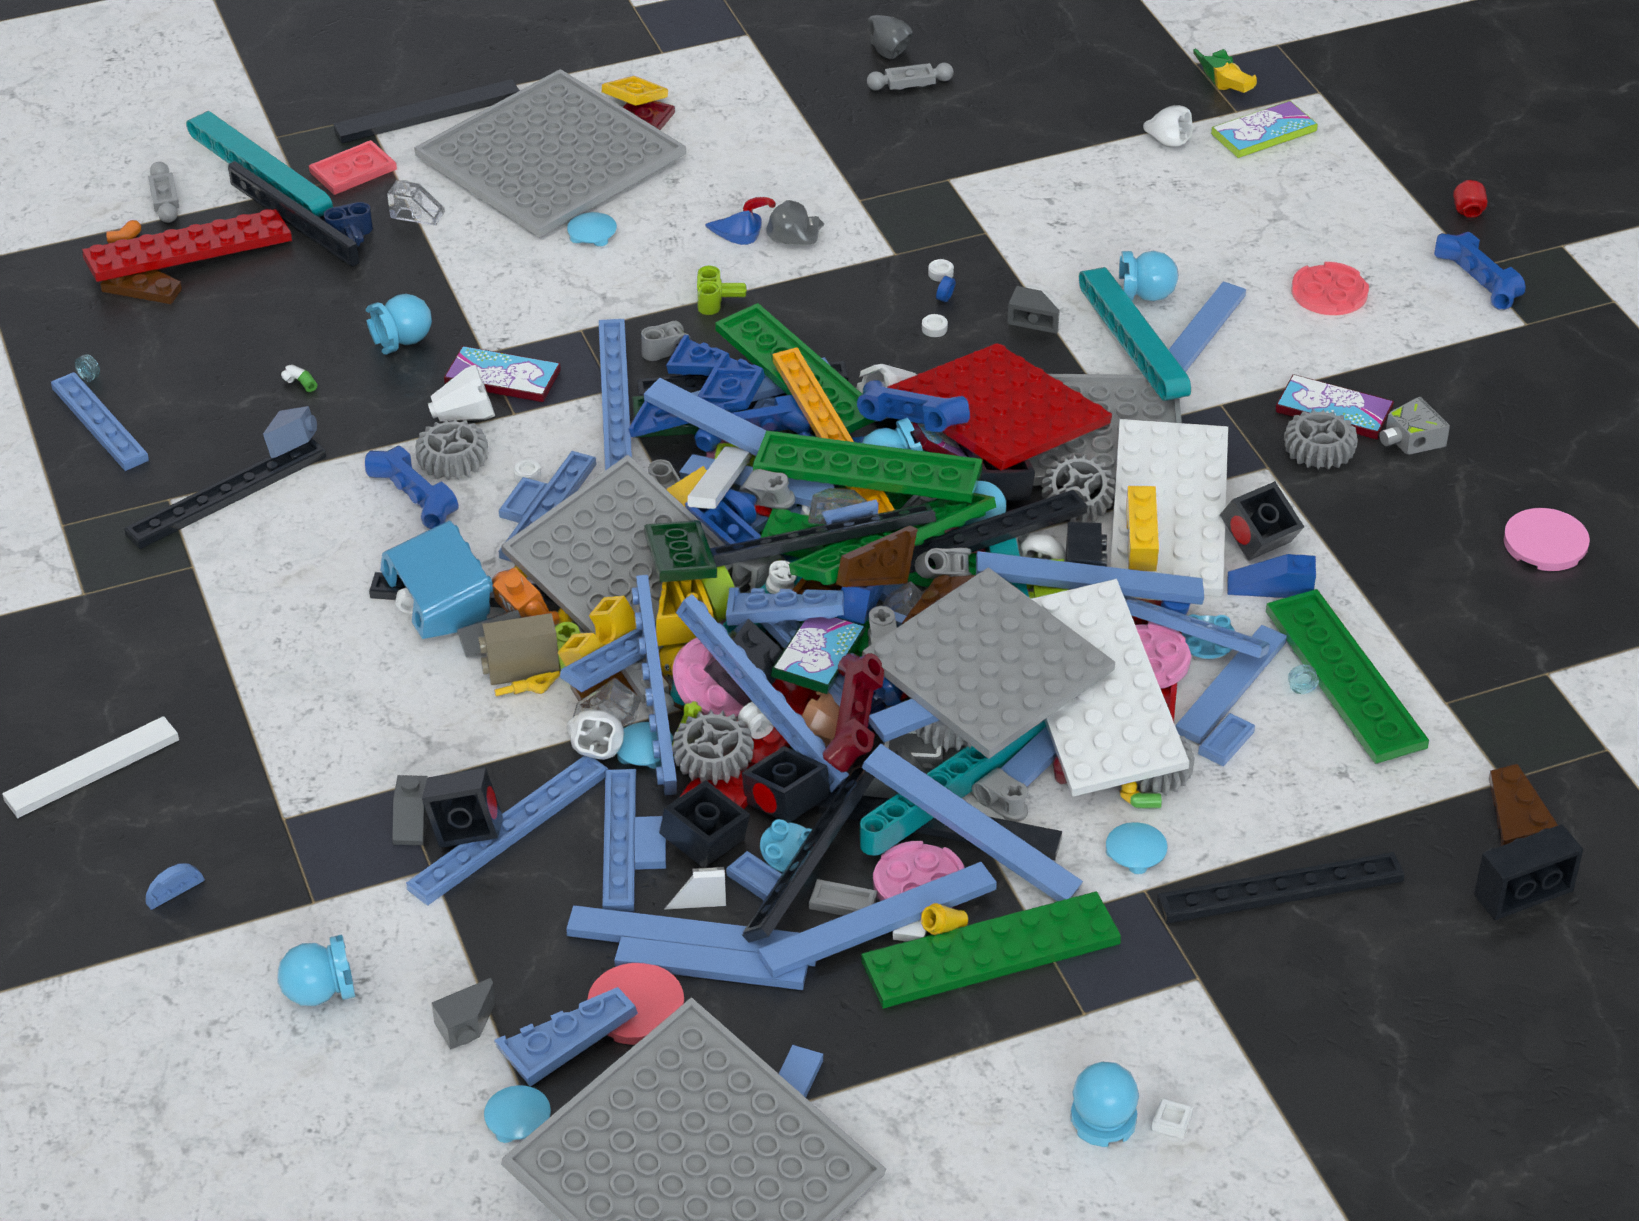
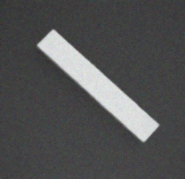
(719, 478)
(90, 767)

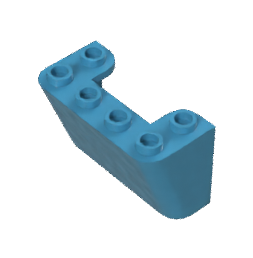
(442, 579)

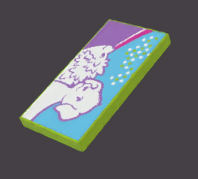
(1264, 129)

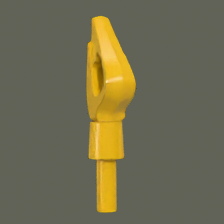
(537, 684)

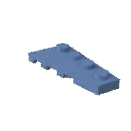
(782, 605)
(550, 1045)

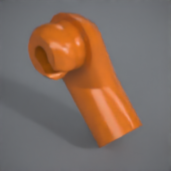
(127, 232)

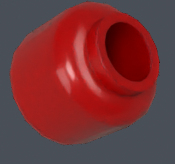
(1470, 198)

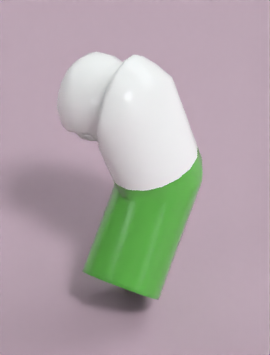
(306, 379)

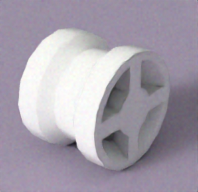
(779, 577)
(755, 721)

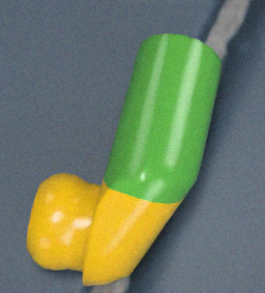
(1139, 800)

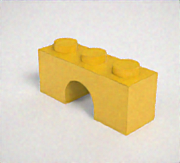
(1142, 528)
(611, 619)

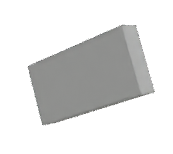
(840, 898)

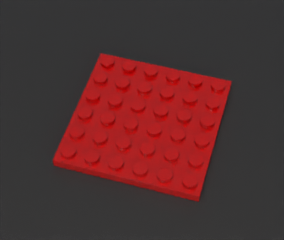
(1011, 405)

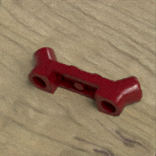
(851, 735)

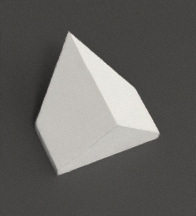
(703, 889)

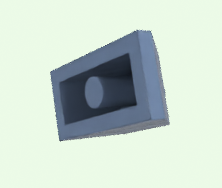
(289, 430)

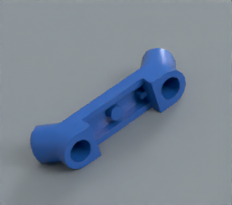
(1464, 250)
(935, 412)
(781, 416)
(396, 464)

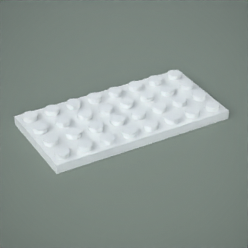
(1190, 483)
(1120, 724)

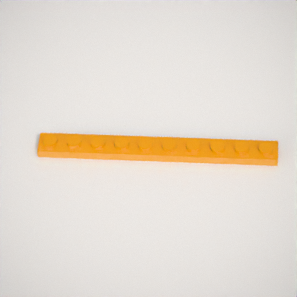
(819, 410)

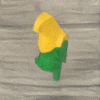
(1224, 72)

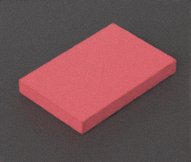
(352, 167)

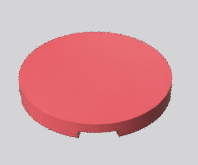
(1330, 288)
(650, 989)

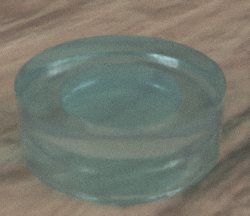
(87, 367)
(1303, 679)

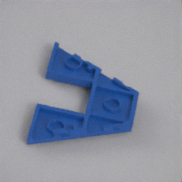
(728, 385)

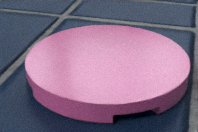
(1546, 539)
(1166, 652)
(698, 685)
(912, 866)

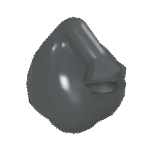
(889, 35)
(791, 224)

